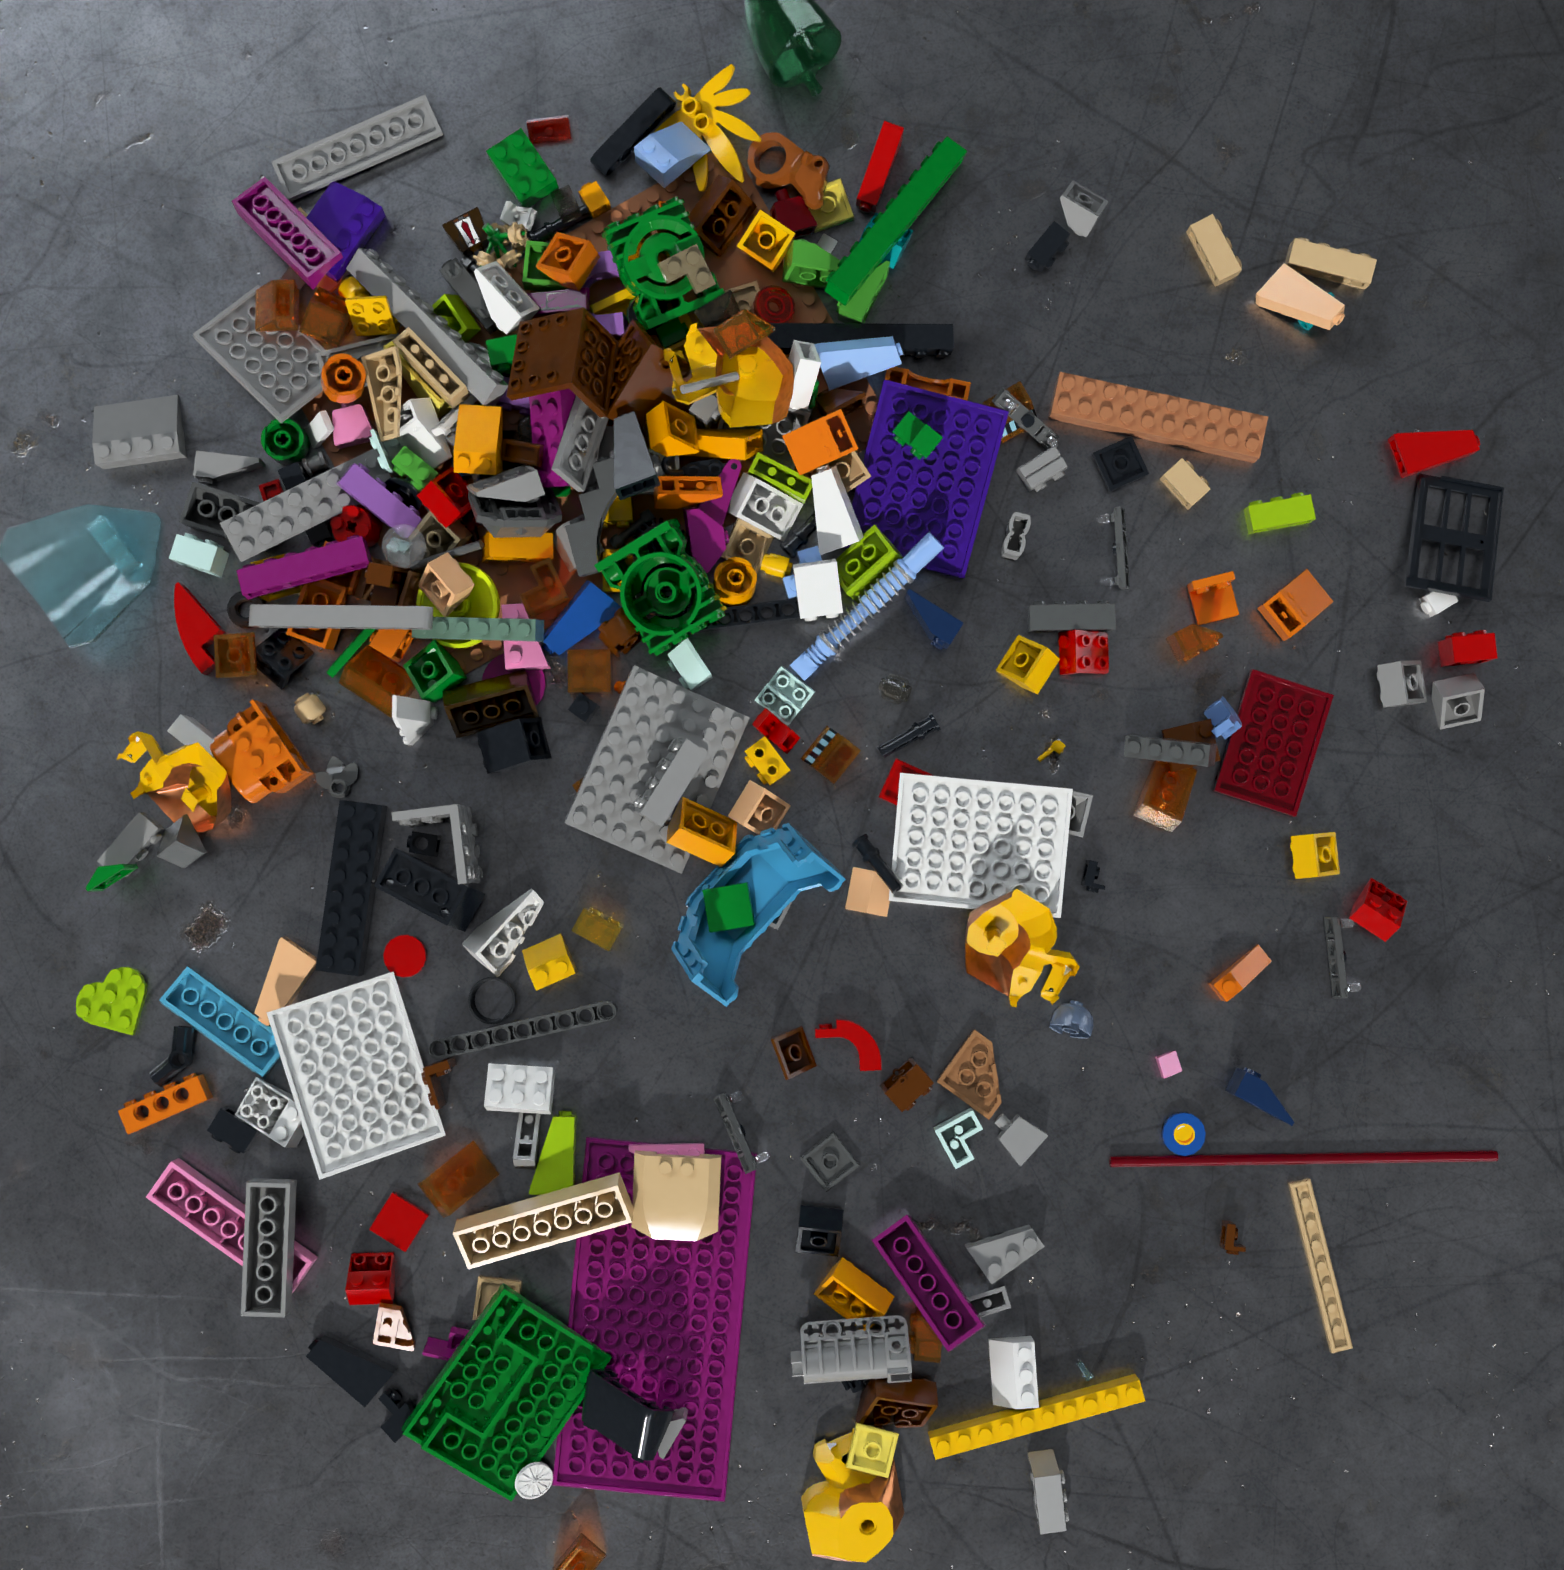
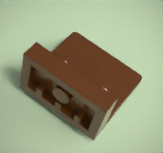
(431, 1078)

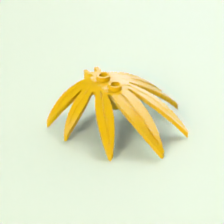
(701, 117)

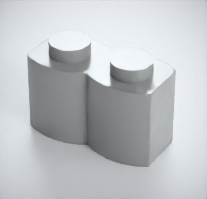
(1015, 540)

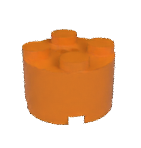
(353, 372)

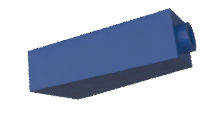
(579, 618)

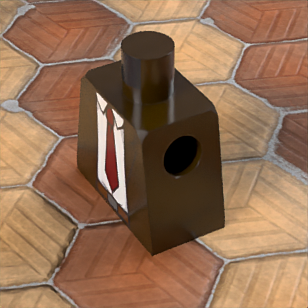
(467, 232)

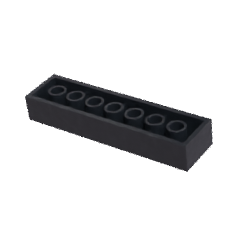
(351, 888)

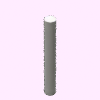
(709, 382)

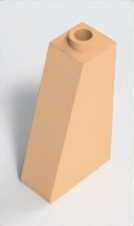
(1300, 299)
(285, 978)

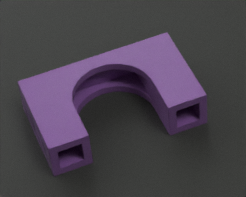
(605, 269)

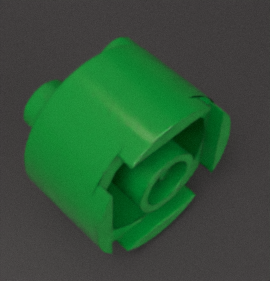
(291, 451)

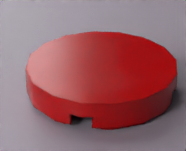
(405, 955)

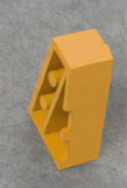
(517, 548)

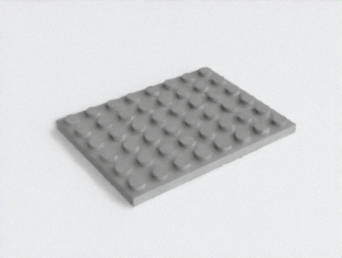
(634, 741)

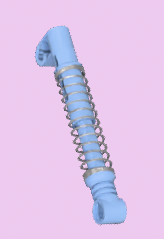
(870, 603)

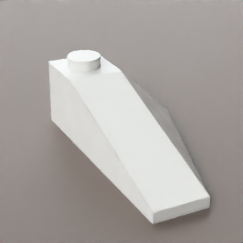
(413, 717)
(499, 936)

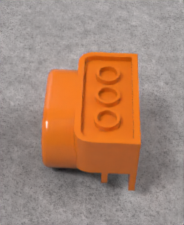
(259, 754)

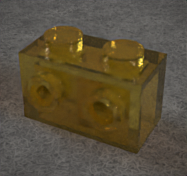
(597, 928)

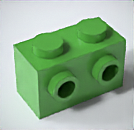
(414, 468)

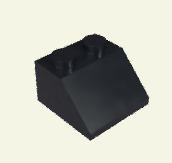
(819, 1230)

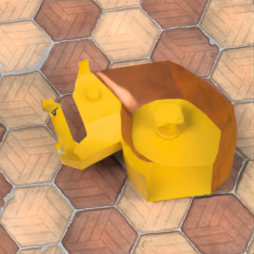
(763, 386)
(1011, 944)

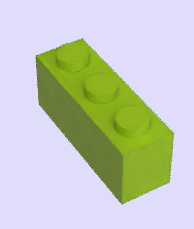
(781, 477)
(1279, 513)

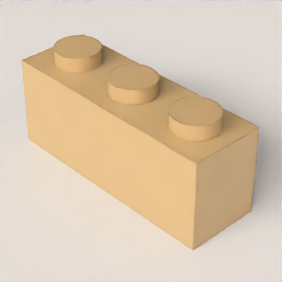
(1214, 250)

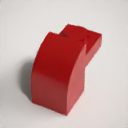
(775, 731)

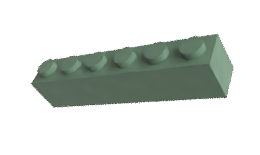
(484, 629)

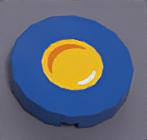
(1183, 1134)

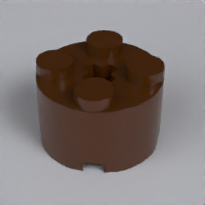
(619, 633)

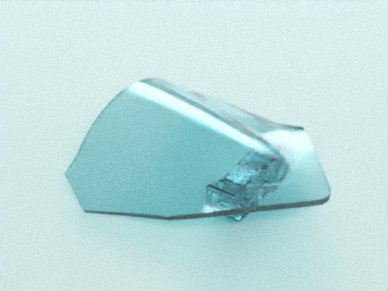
(84, 565)

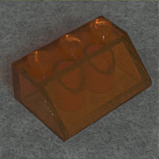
(376, 679)

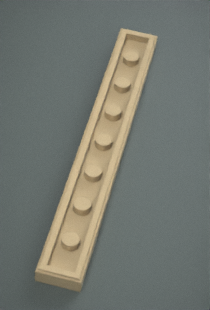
(1320, 1265)

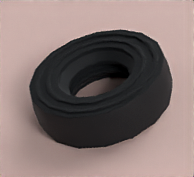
(233, 609)

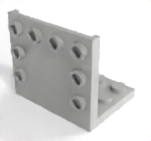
(462, 832)

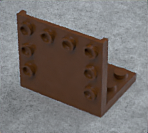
(563, 354)
(643, 376)

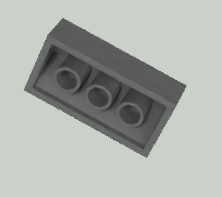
(210, 506)

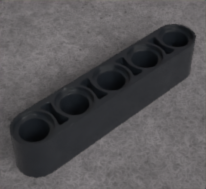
(633, 131)

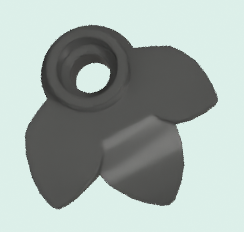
(336, 774)

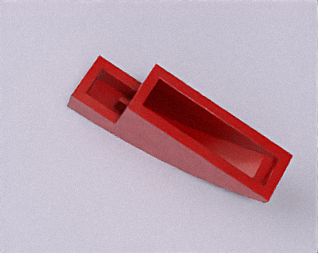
(195, 628)

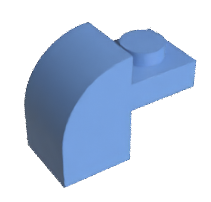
(1223, 718)

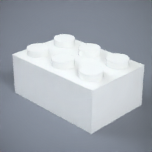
(519, 1088)

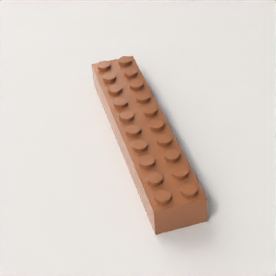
(1158, 417)

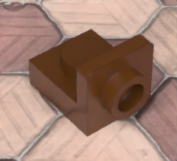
(1229, 1234)

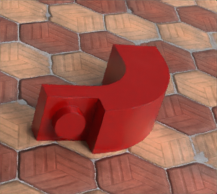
(867, 1048)

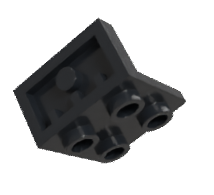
(281, 656)

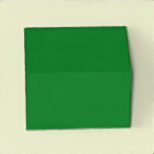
(108, 875)

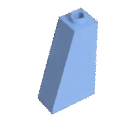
(856, 359)

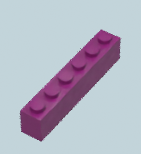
(304, 567)

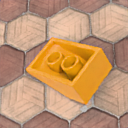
(479, 440)

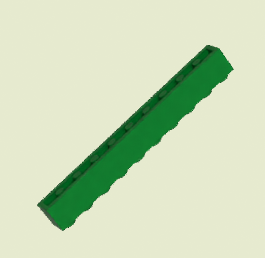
(895, 221)

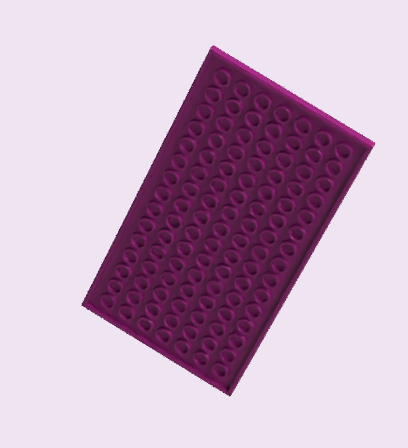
(672, 1333)

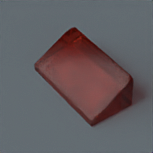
(549, 129)

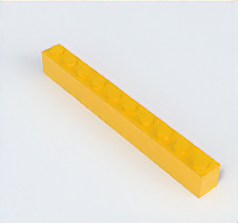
(1051, 1413)

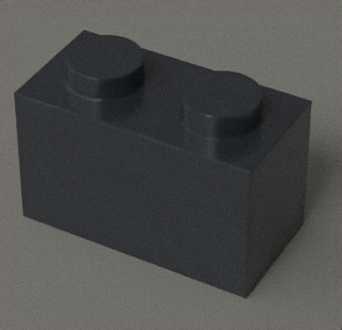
(233, 1131)

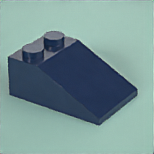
(936, 622)
(1250, 1088)

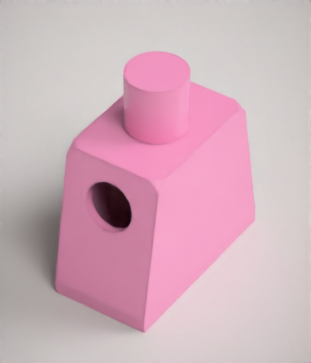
(351, 425)

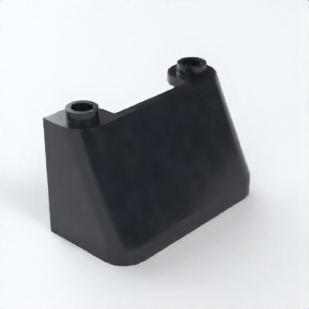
(624, 1415)

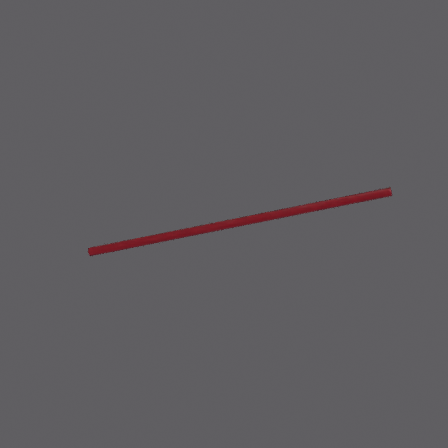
(1303, 1158)

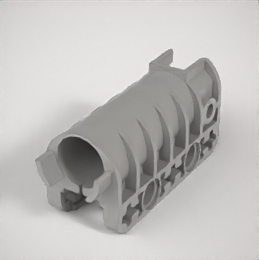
(854, 1353)

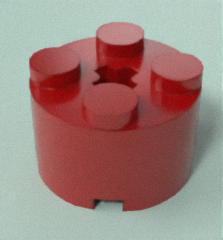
(356, 521)

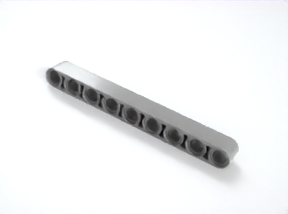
(341, 616)

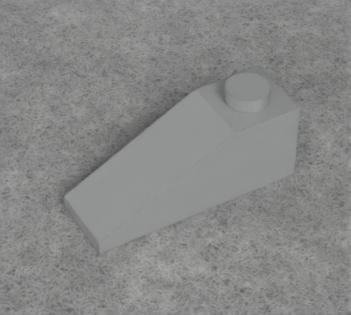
(218, 467)
(527, 1141)

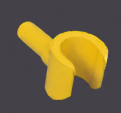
(1056, 746)

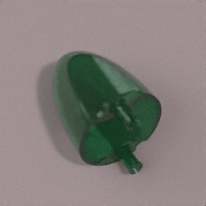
(792, 40)

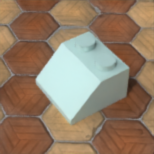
(689, 665)

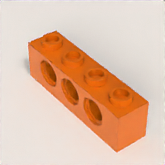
(135, 1120)

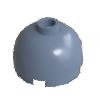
(1072, 1019)

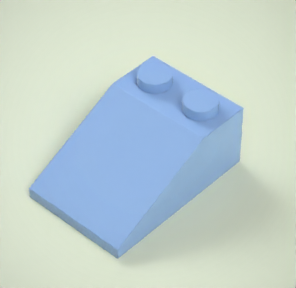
(669, 152)

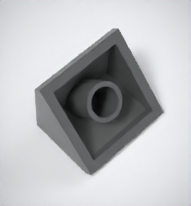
(181, 843)

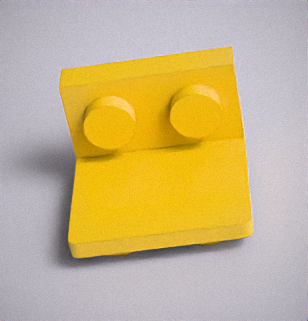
(371, 315)

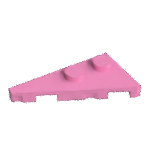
(690, 1149)

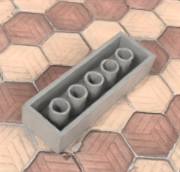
(268, 1247)

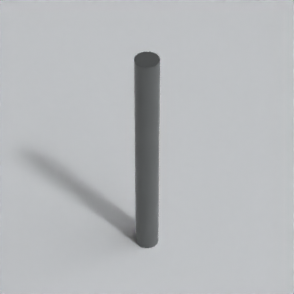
(453, 552)

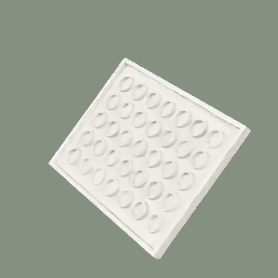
(979, 840)
(355, 1074)

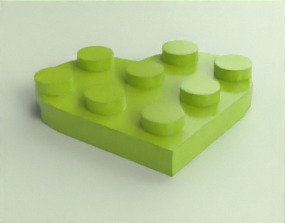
(115, 1002)

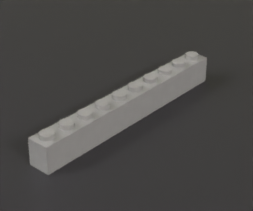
(432, 329)

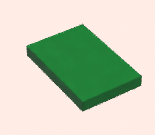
(349, 651)

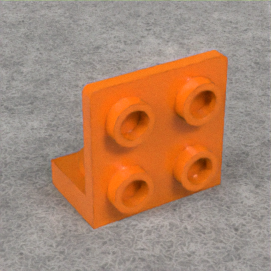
(1213, 598)

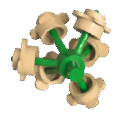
(501, 236)

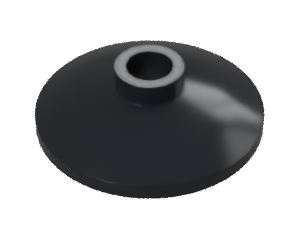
(405, 490)

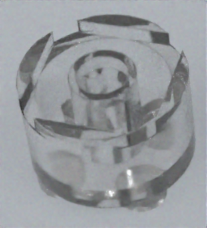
(408, 534)

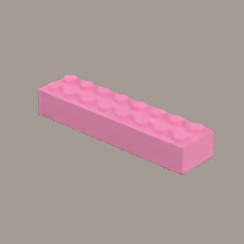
(213, 1213)

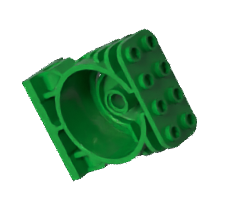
(623, 242)
(659, 631)

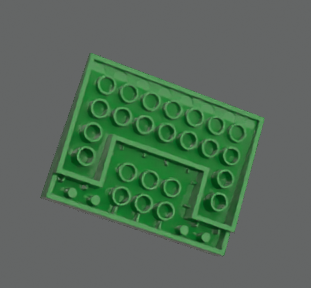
(504, 1392)

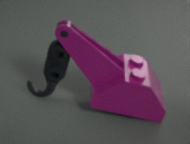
(705, 522)

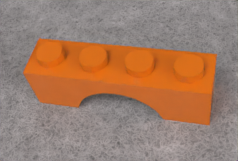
(948, 387)

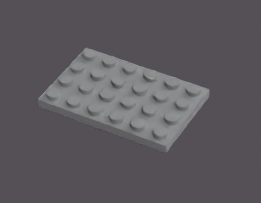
(270, 365)

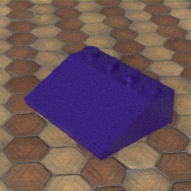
(346, 221)

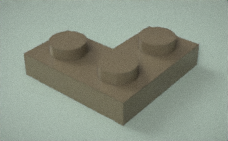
(688, 263)

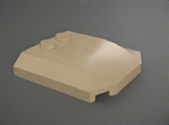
(676, 1195)

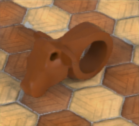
(801, 169)

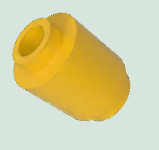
(776, 565)

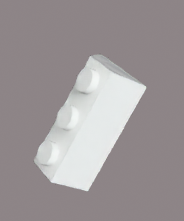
(1013, 1372)

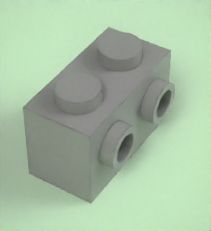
(706, 411)

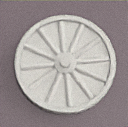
(533, 1480)

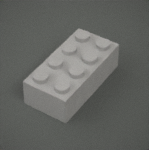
(669, 781)

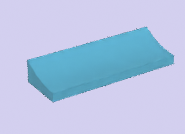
(222, 1021)

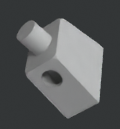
(1019, 1137)

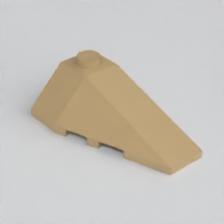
(385, 385)

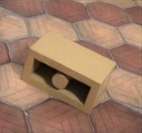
(1185, 483)

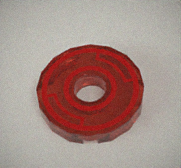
(778, 296)

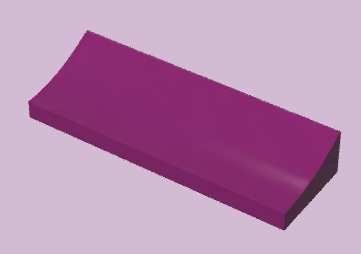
(287, 231)

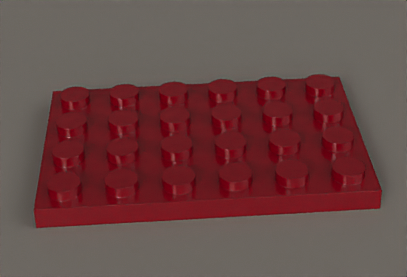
(1276, 745)

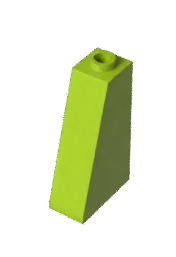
(558, 1156)

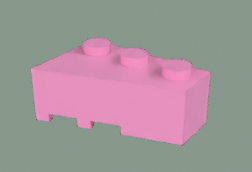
(522, 654)

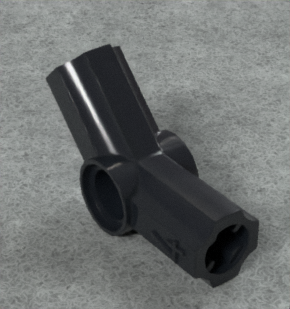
(181, 1044)

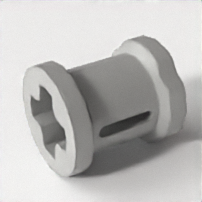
(315, 463)

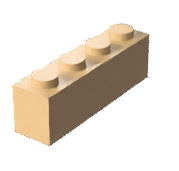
(1330, 263)
(431, 368)

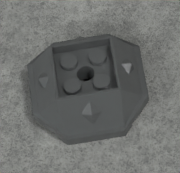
(516, 518)

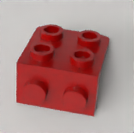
(1083, 652)

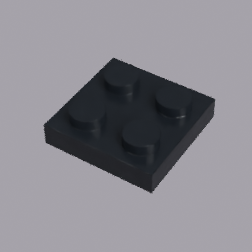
(1120, 463)

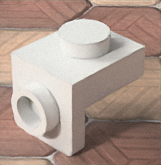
(521, 215)

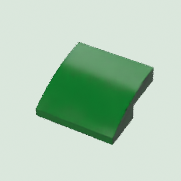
(728, 907)

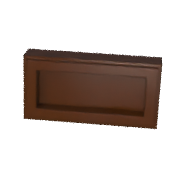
(522, 452)

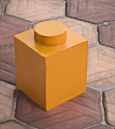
(594, 199)

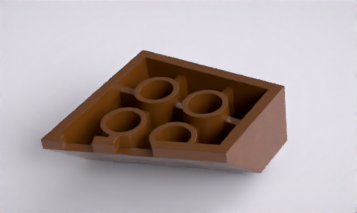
(897, 1403)

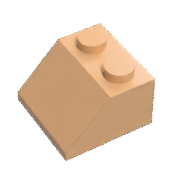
(445, 583)
(758, 809)

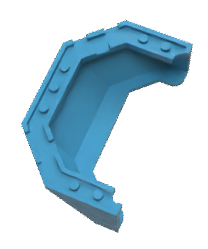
(777, 869)

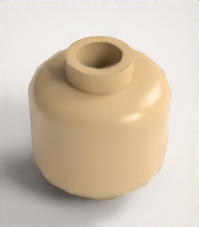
(309, 709)

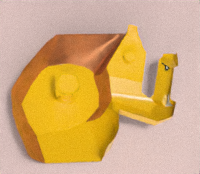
(182, 781)
(852, 1510)

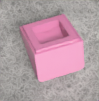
(1168, 1064)

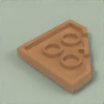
(974, 1075)

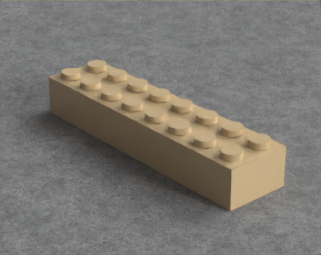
(543, 1220)

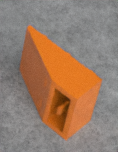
(820, 442)
(1295, 605)

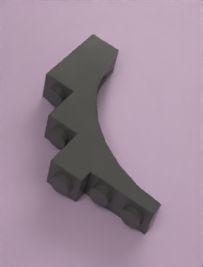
(586, 534)

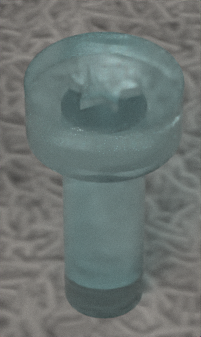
(1088, 1376)

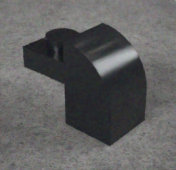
(400, 1412)

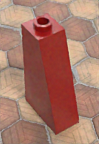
(880, 167)
(1426, 450)

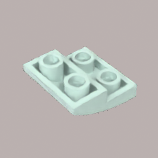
(785, 695)

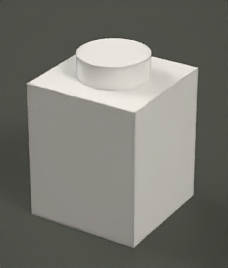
(1436, 602)

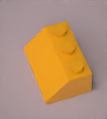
(702, 832)
(853, 1292)

